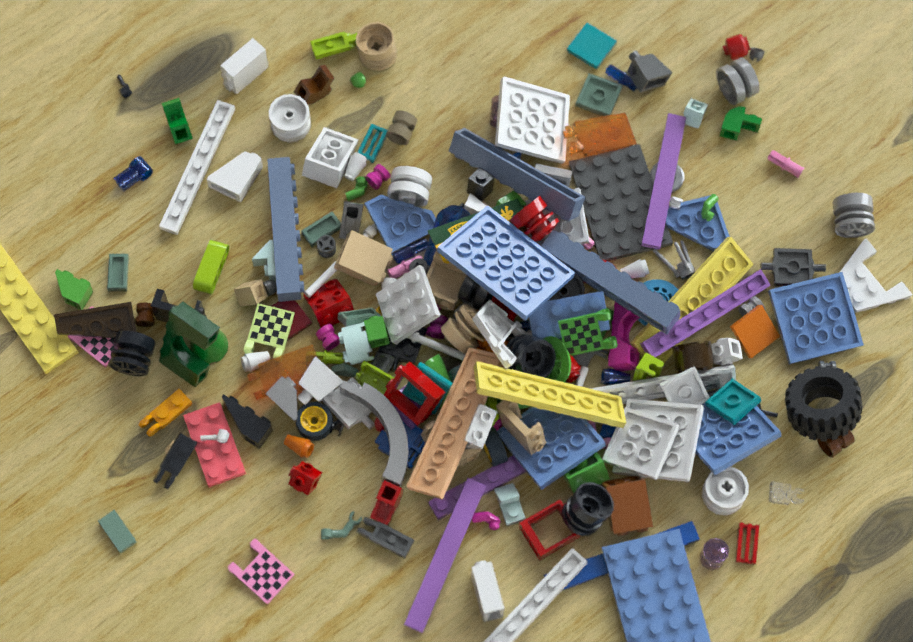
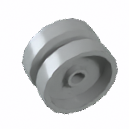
(737, 81)

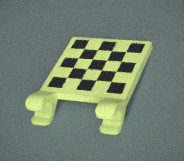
(270, 328)

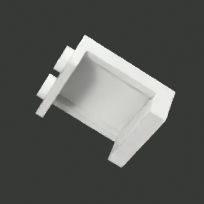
(480, 427)

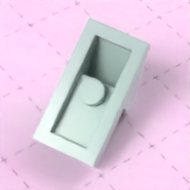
(694, 112)
(266, 258)
(509, 504)

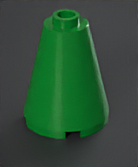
(214, 352)

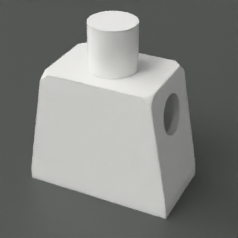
(318, 382)

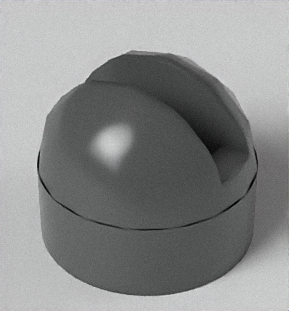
(756, 53)
(270, 287)

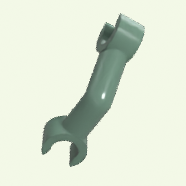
(327, 533)

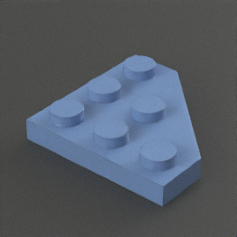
(399, 221)
(691, 225)

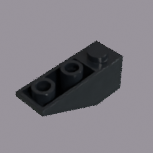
(251, 427)

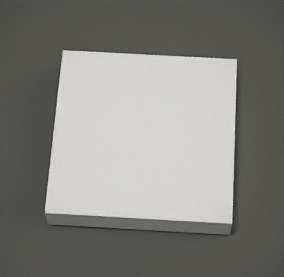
(685, 388)

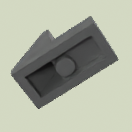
(351, 218)

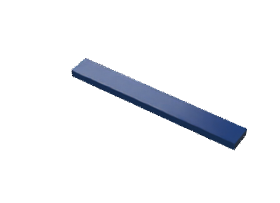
(596, 565)

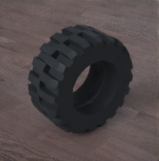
(820, 383)

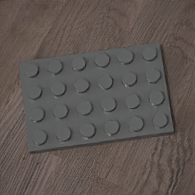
(616, 200)

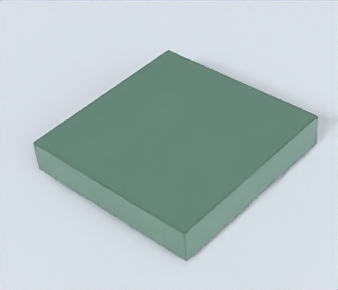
(598, 95)

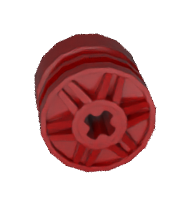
(534, 220)

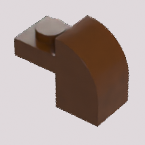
(317, 87)

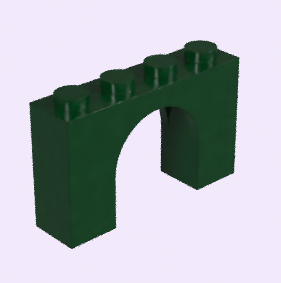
(175, 354)

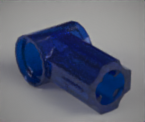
(137, 170)

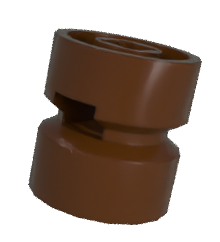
(834, 447)

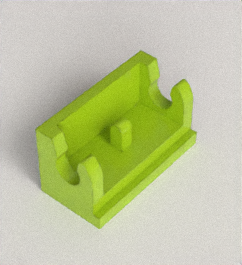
(648, 367)
(373, 377)

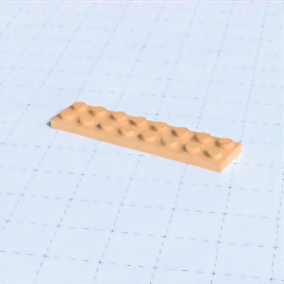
(446, 440)

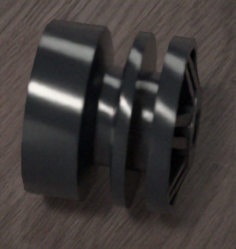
(132, 353)
(533, 355)
(587, 509)

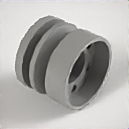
(853, 215)

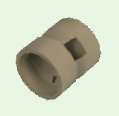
(402, 126)

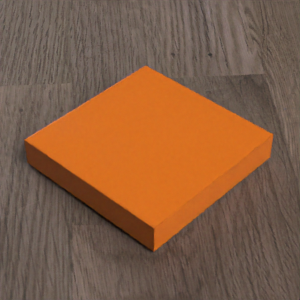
(755, 331)

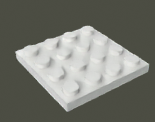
(532, 120)
(682, 452)

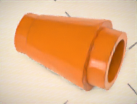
(299, 445)

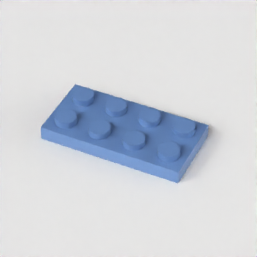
(545, 319)

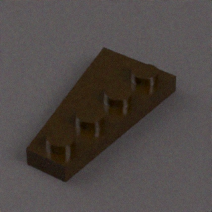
(97, 321)

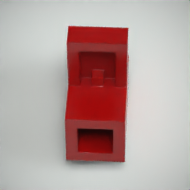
(388, 500)

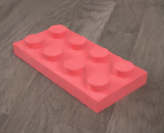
(218, 460)

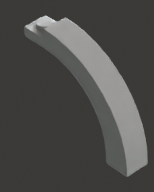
(392, 424)

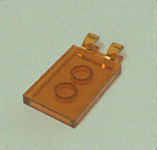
(600, 134)
(290, 364)

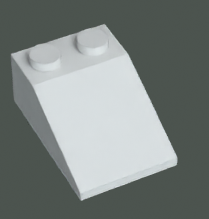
(329, 157)

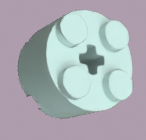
(356, 344)

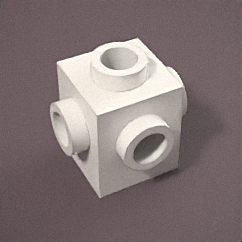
(726, 351)

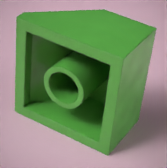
(590, 470)

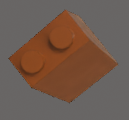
(630, 505)

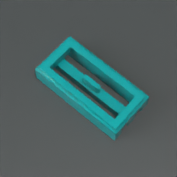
(379, 129)

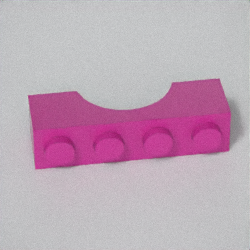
(624, 356)

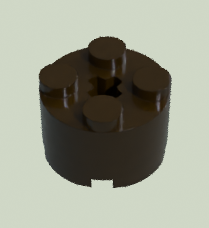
(693, 355)

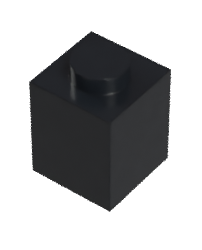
(480, 184)

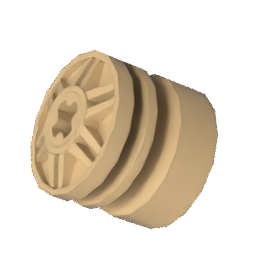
(376, 46)
(463, 332)

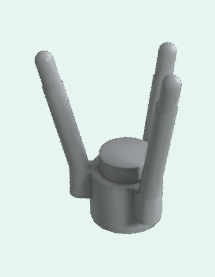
(685, 268)

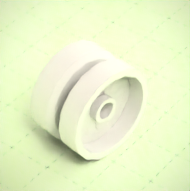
(289, 118)
(410, 185)
(715, 493)

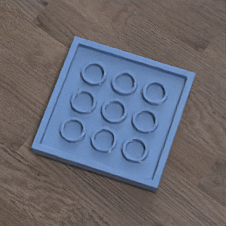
(815, 318)
(724, 444)
(567, 445)

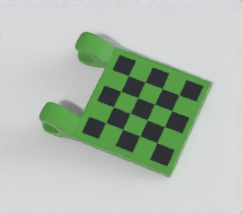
(583, 333)

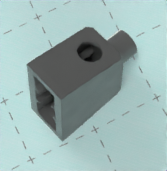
(647, 71)

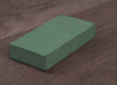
(324, 226)
(118, 272)
(356, 316)
(117, 531)

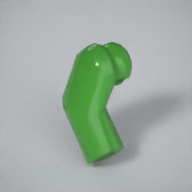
(359, 190)
(707, 205)

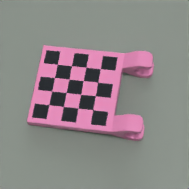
(97, 347)
(264, 574)

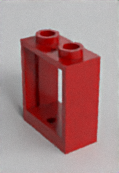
(422, 383)
(533, 540)

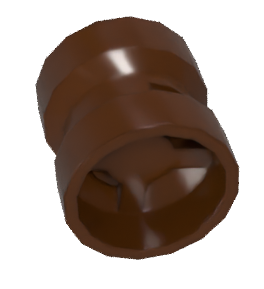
(145, 315)

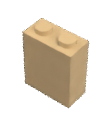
(363, 258)

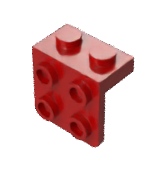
(328, 302)

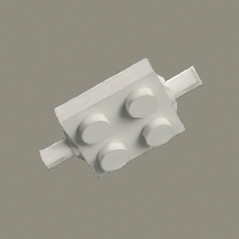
(348, 410)

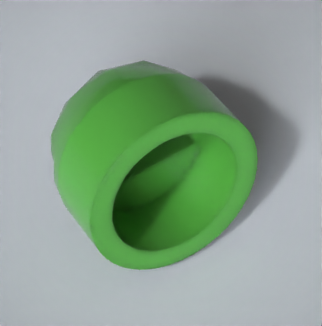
(358, 80)

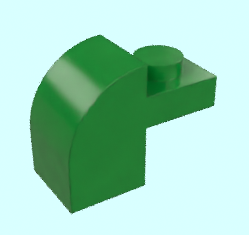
(736, 120)
(177, 121)

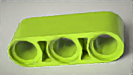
(211, 267)

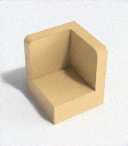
(250, 293)

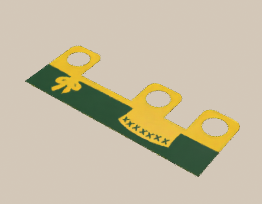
(443, 232)

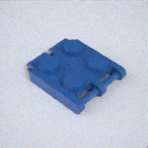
(414, 439)

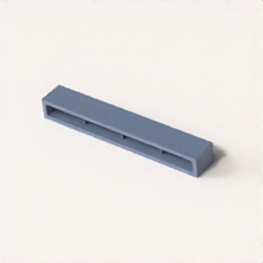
(516, 174)
(284, 229)
(615, 284)

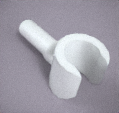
(675, 202)
(221, 437)

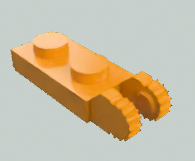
(166, 412)

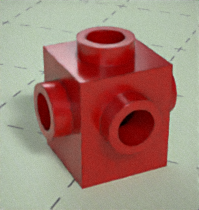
(304, 477)

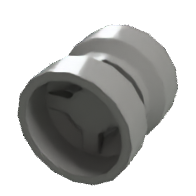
(753, 302)

